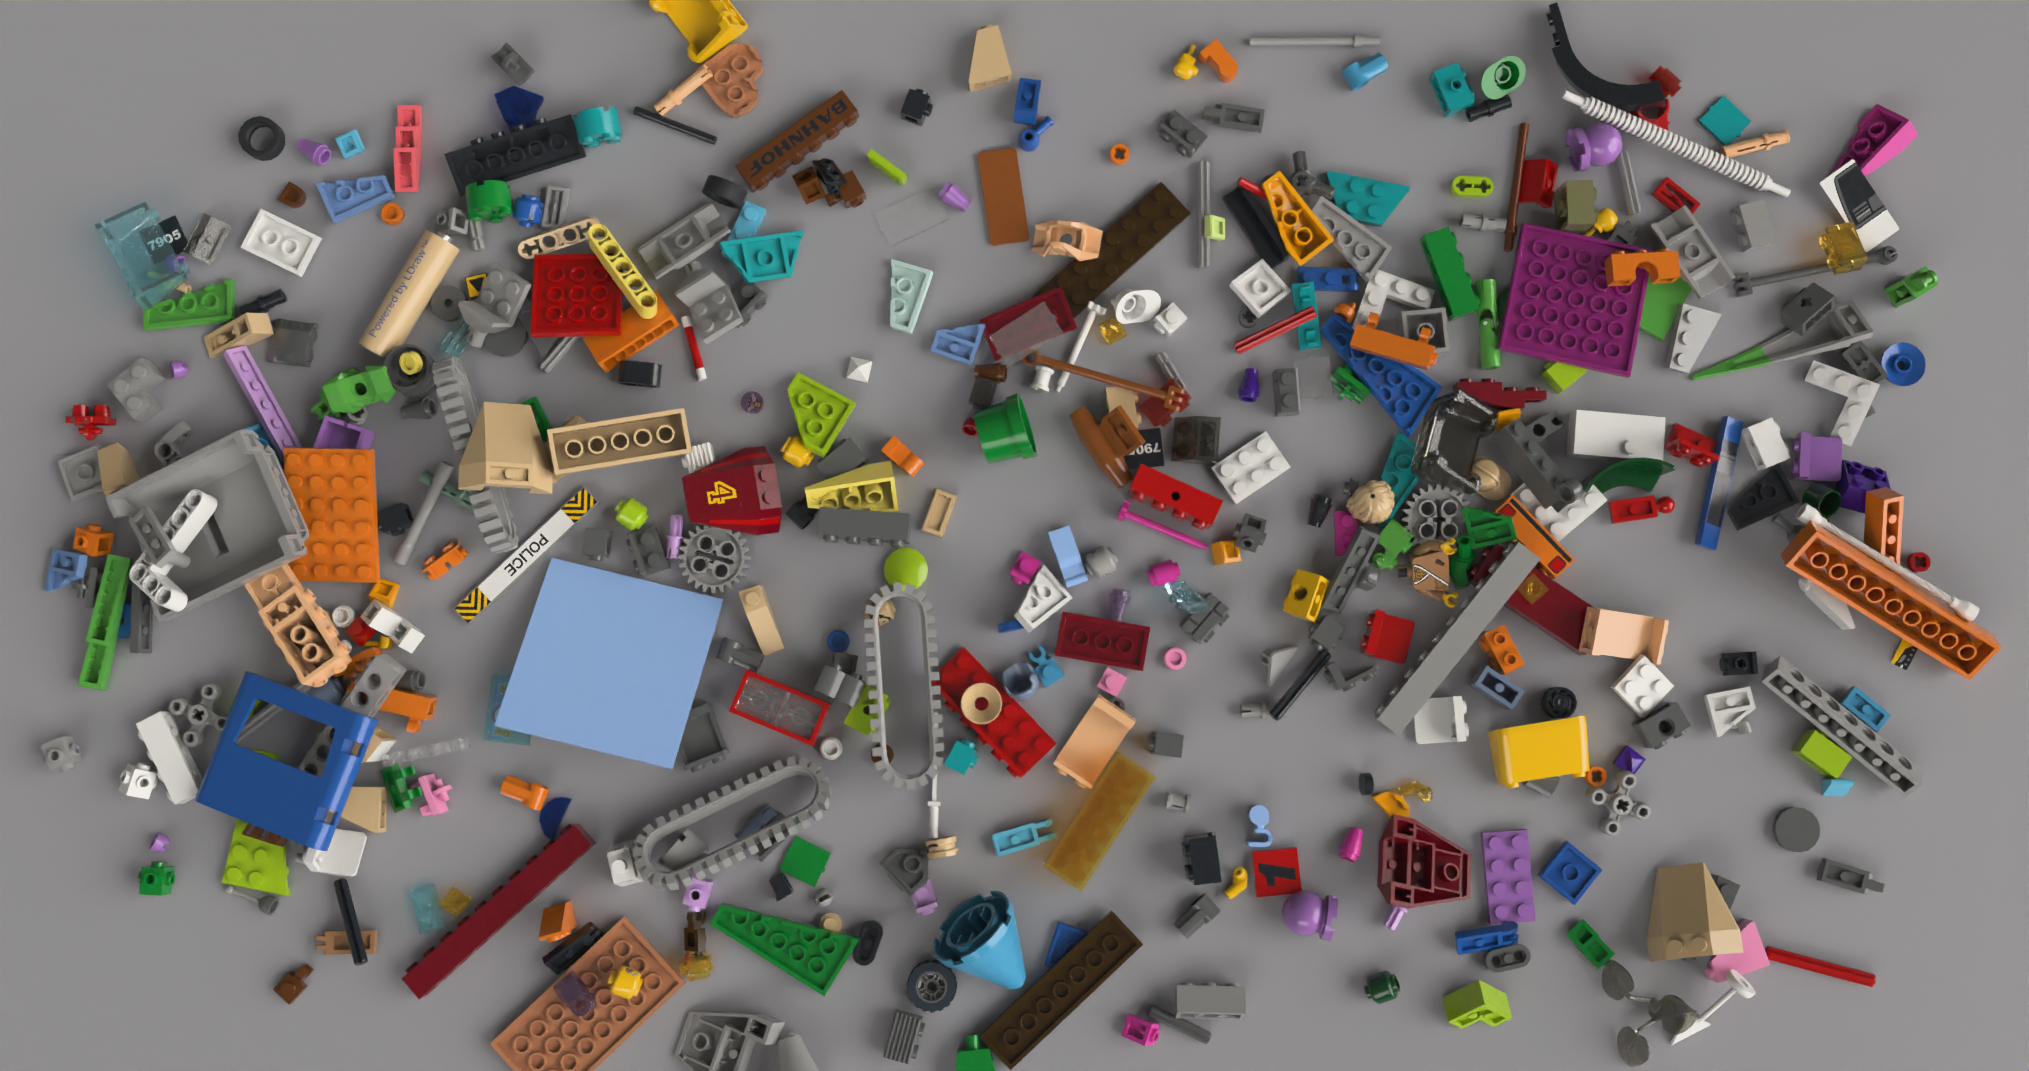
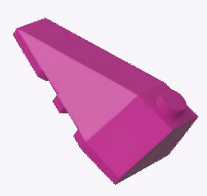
(1879, 139)

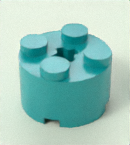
(597, 126)

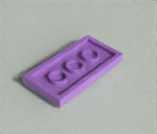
(1507, 876)

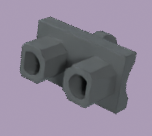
(513, 64)
(94, 579)

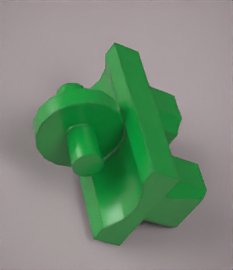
(1348, 385)

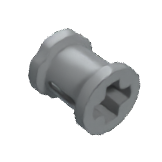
(1178, 801)

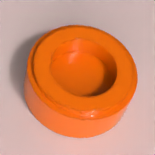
(392, 214)

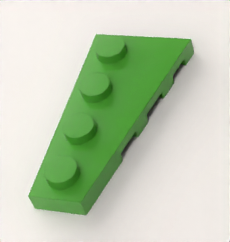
(209, 306)

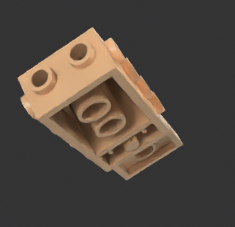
(299, 626)

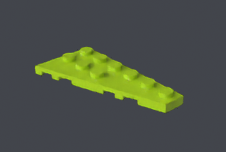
(256, 862)

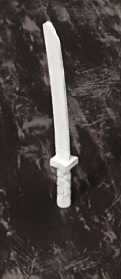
(933, 817)

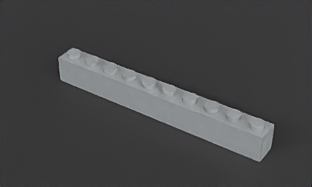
(1457, 637)

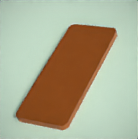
(1003, 196)

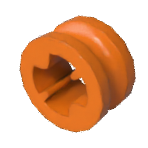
(1113, 151)
(1602, 775)

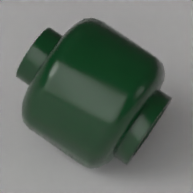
(1382, 987)

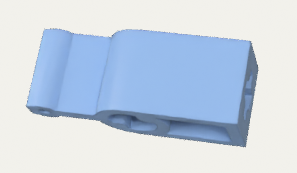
(1067, 556)

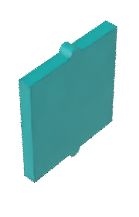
(1724, 121)

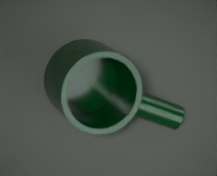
(1823, 499)

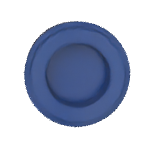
(838, 641)

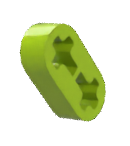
(1472, 181)

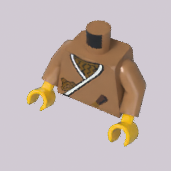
(1430, 570)

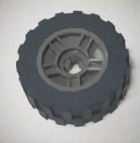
(938, 997)

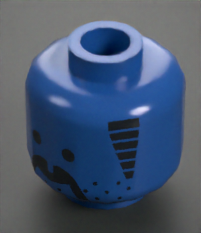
(528, 210)

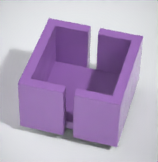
(340, 434)

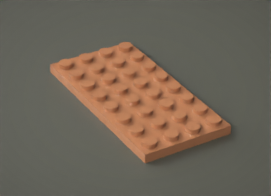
(557, 1040)

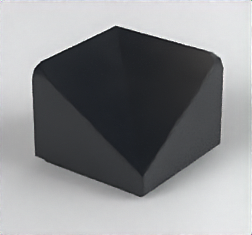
(781, 886)

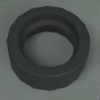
(249, 128)
(724, 191)

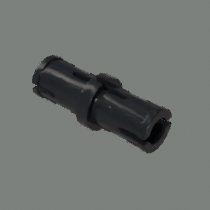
(1488, 108)
(264, 303)

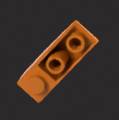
(557, 922)

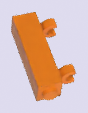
(1392, 346)
(407, 703)

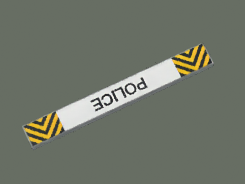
(526, 555)

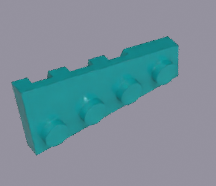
(1397, 472)

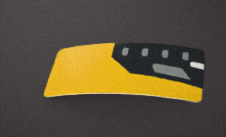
(1904, 655)

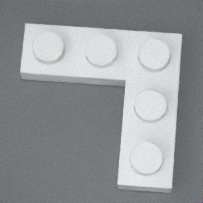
(1394, 288)
(1859, 394)
(1566, 519)

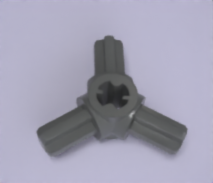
(1302, 172)

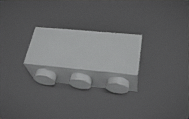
(1210, 1001)

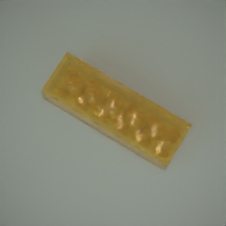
(1099, 821)

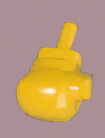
(1185, 65)
(1605, 222)

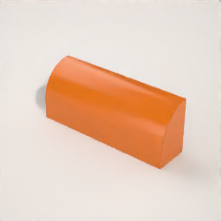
(636, 335)

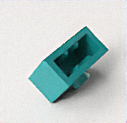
(1452, 90)
(962, 756)

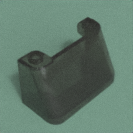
(1451, 441)

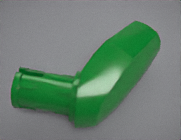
(1462, 562)

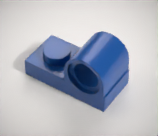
(1027, 101)

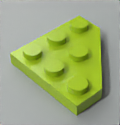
(818, 413)

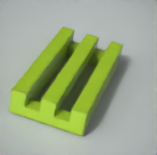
(886, 167)

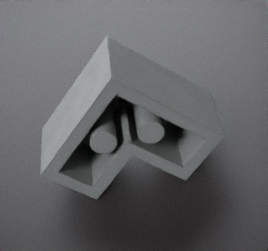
(134, 389)

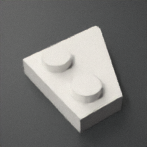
(1728, 708)

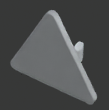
(1276, 662)

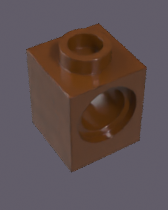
(809, 185)

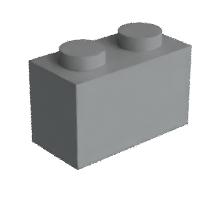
(1753, 225)

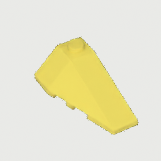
(860, 489)

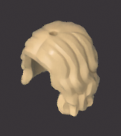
(1370, 509)

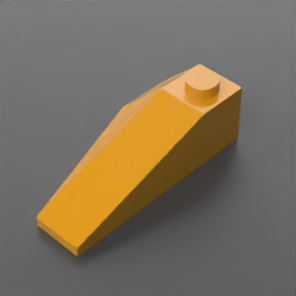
(1297, 224)

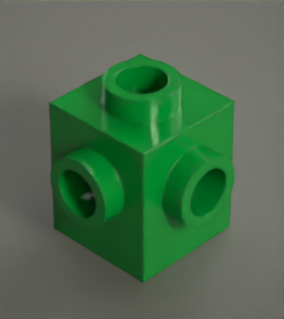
(156, 879)

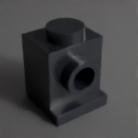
(1748, 663)

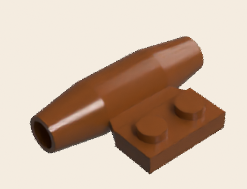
(1108, 441)

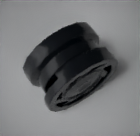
(1559, 702)

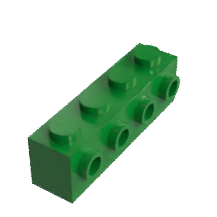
(1449, 273)

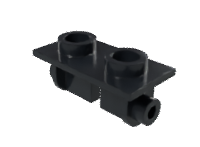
(830, 175)

